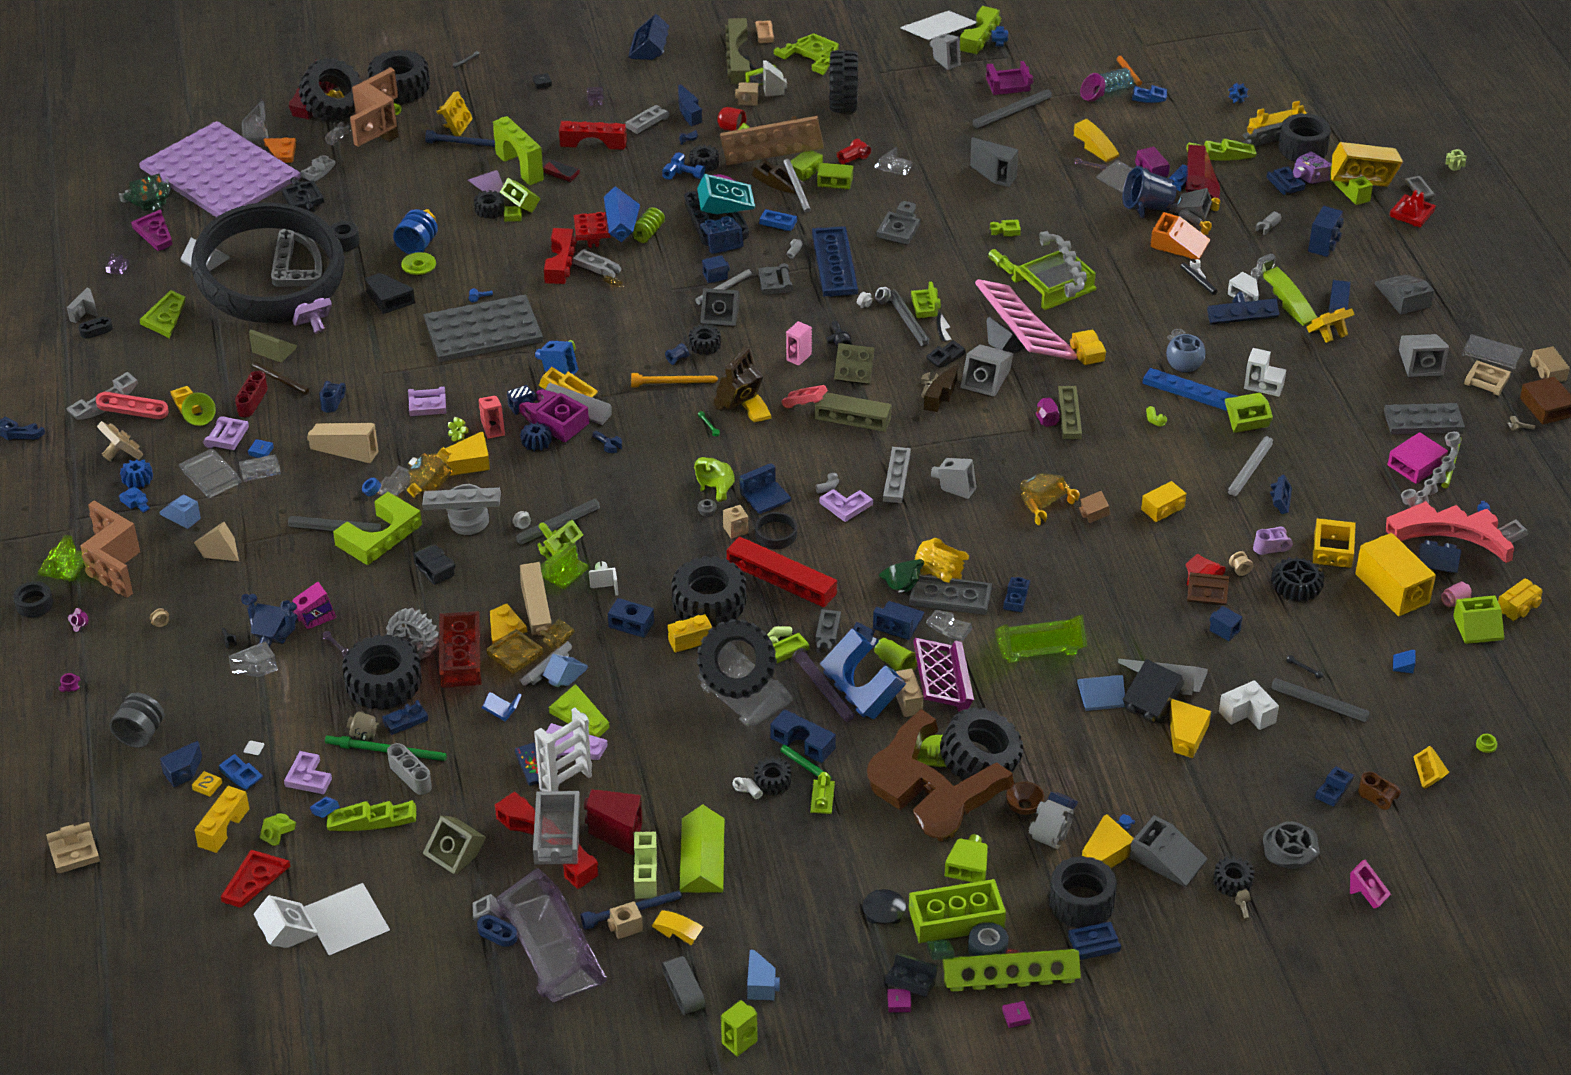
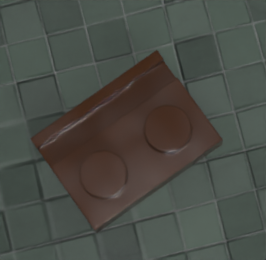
(1207, 588)

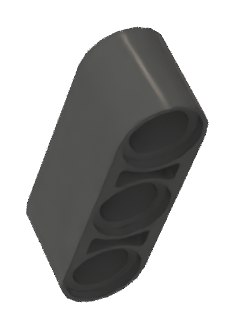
(683, 985)

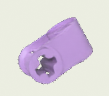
(1271, 540)

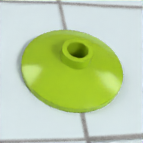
(418, 263)

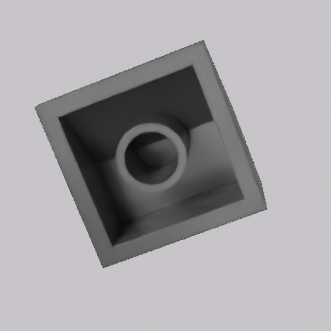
(720, 307)

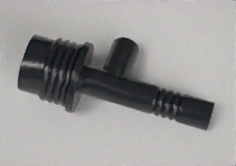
(840, 337)

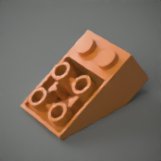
(1178, 237)

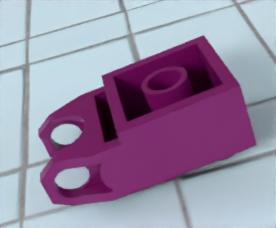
(558, 412)

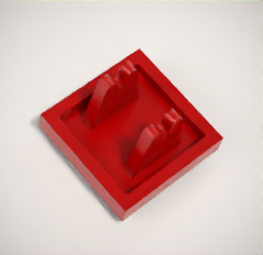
(1413, 209)
(591, 227)

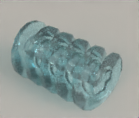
(1117, 79)

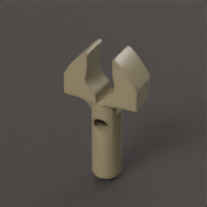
(925, 380)

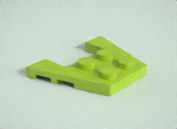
(813, 47)

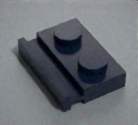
(1285, 180)
(1095, 940)

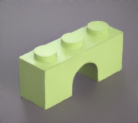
(645, 865)

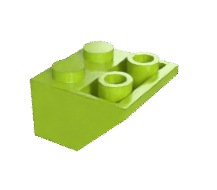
(1248, 412)
(1479, 619)

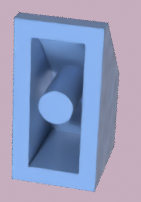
(182, 511)
(563, 670)
(761, 978)

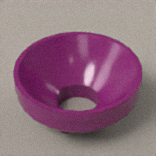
(1090, 86)

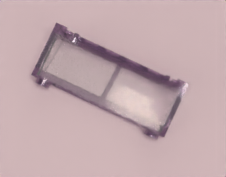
(550, 937)

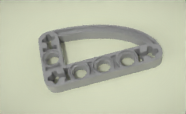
(307, 277)

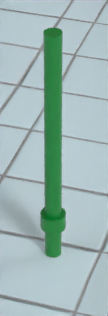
(347, 742)

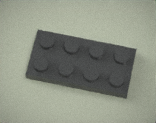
(1424, 418)

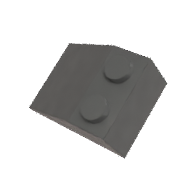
(1406, 293)

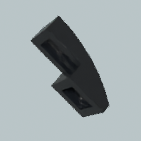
(947, 354)

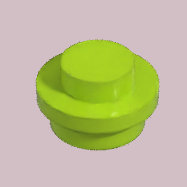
(1486, 743)

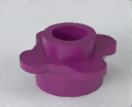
(78, 619)
(69, 682)

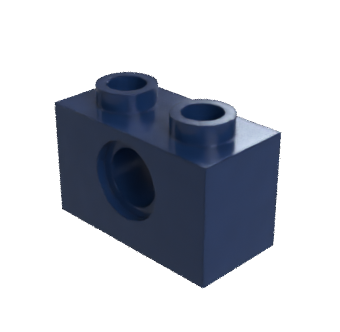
(631, 617)

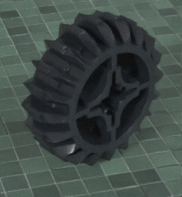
(1297, 579)

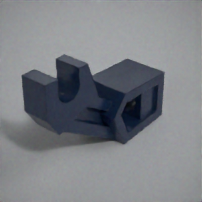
(10, 430)

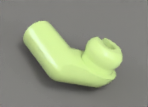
(778, 631)

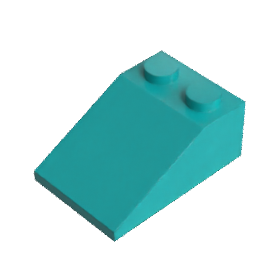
(724, 195)

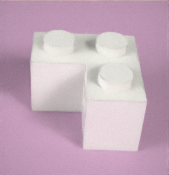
(1261, 376)
(1249, 702)

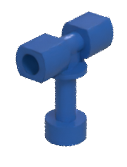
(677, 165)

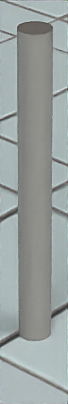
(797, 186)
(729, 283)

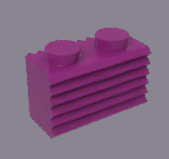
(1153, 161)

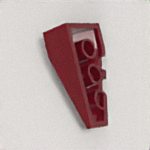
(1201, 172)

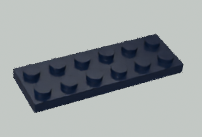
(834, 261)

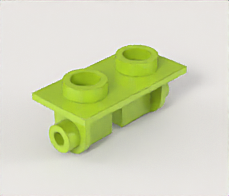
(822, 794)

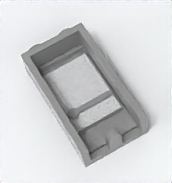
(556, 827)

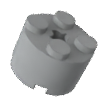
(1051, 823)

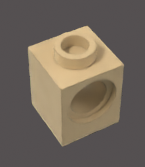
(747, 94)
(735, 521)
(625, 920)

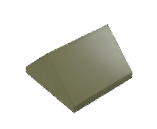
(270, 346)

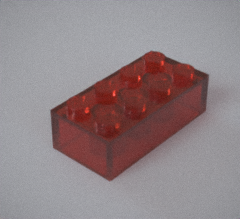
(460, 649)

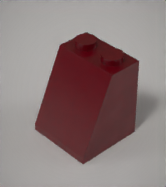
(614, 817)

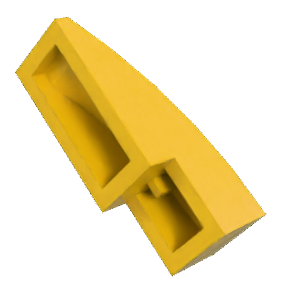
(1095, 140)
(567, 381)

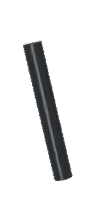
(1199, 278)

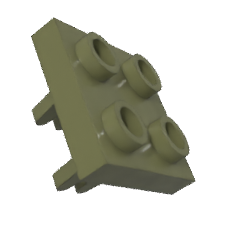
(854, 363)

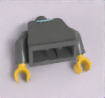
(1194, 208)

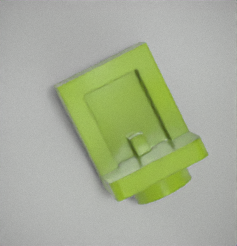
(275, 826)

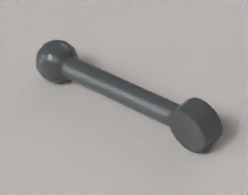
(456, 65)

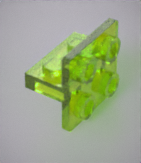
(63, 561)
(563, 567)

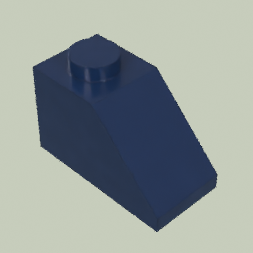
(181, 764)

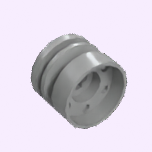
(468, 520)

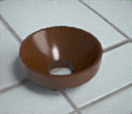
(1024, 792)

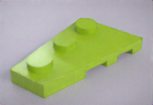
(164, 314)
(577, 699)

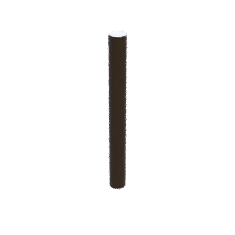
(280, 378)

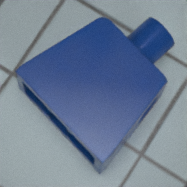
(559, 356)

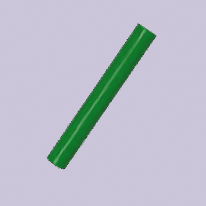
(802, 761)

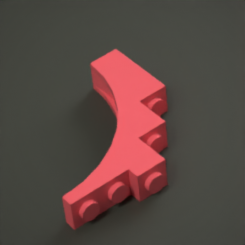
(1451, 522)

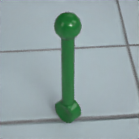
(715, 432)

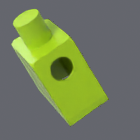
(967, 860)

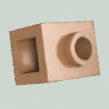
(1094, 507)

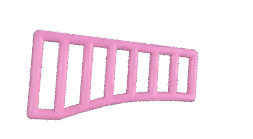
(1032, 322)

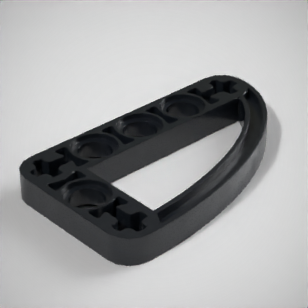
(697, 213)

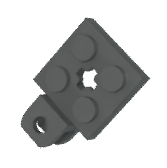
(902, 218)

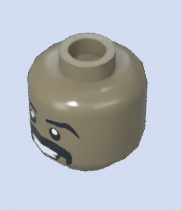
(362, 726)

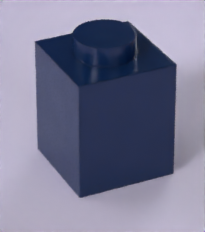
(715, 269)
(1225, 623)

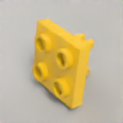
(455, 114)
(1326, 320)

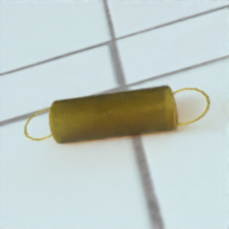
(613, 281)

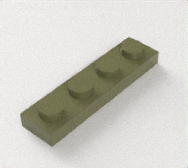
(1069, 412)

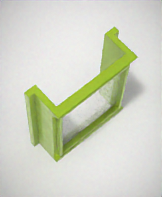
(1049, 277)

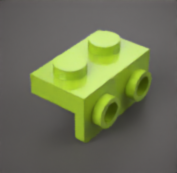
(926, 302)

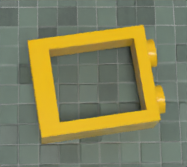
(1335, 531)

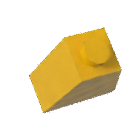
(469, 455)
(1187, 727)
(1109, 843)

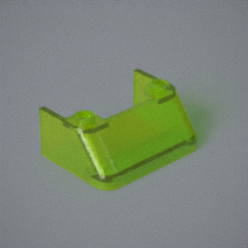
(1041, 639)

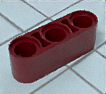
(251, 394)

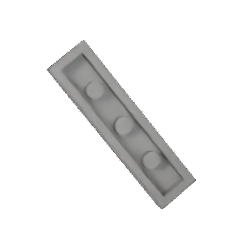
(897, 475)
(461, 498)

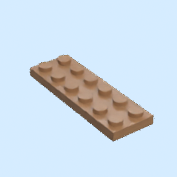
(772, 140)

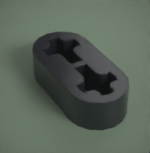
(95, 327)

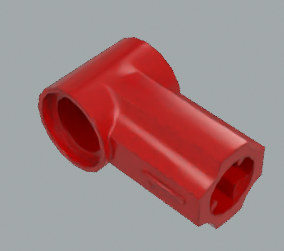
(854, 151)

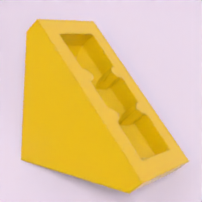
(1429, 767)

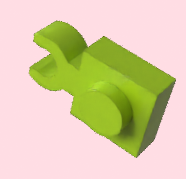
(1007, 227)

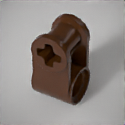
(1377, 790)

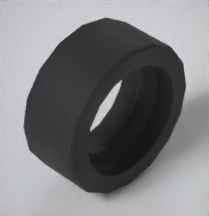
(30, 589)

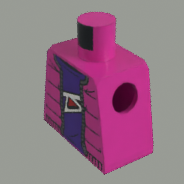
(313, 606)

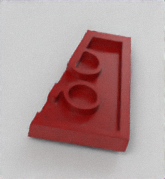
(252, 877)

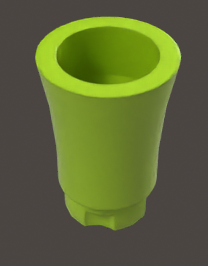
(895, 655)

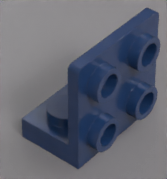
(723, 234)
(762, 490)
(897, 619)

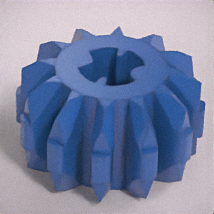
(136, 473)

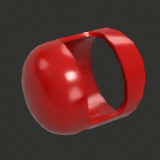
(728, 118)

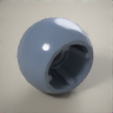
(1185, 353)

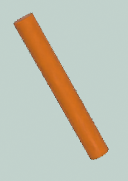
(1124, 64)

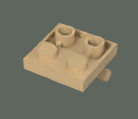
(72, 847)

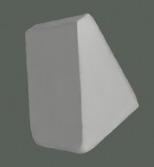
(485, 906)

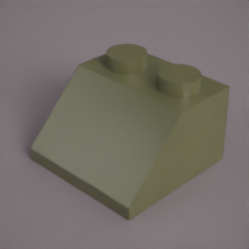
(453, 844)

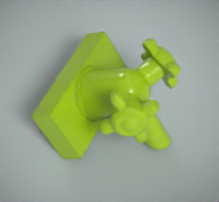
(558, 539)

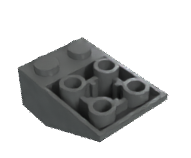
(994, 161)
(1167, 851)

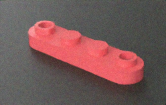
(132, 405)

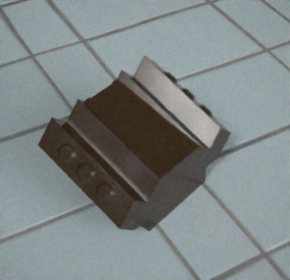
(738, 382)

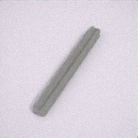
(1250, 466)

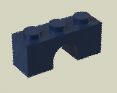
(791, 727)

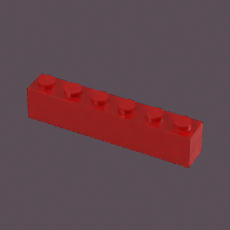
(782, 572)

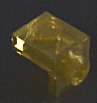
(557, 634)

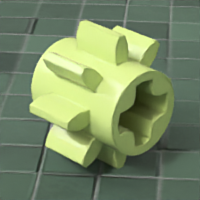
(1456, 159)

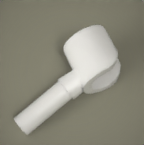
(1196, 266)

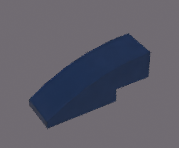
(689, 106)

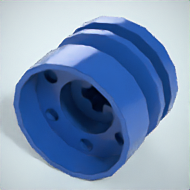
(415, 231)

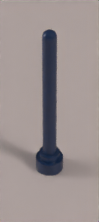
(432, 136)
(590, 919)

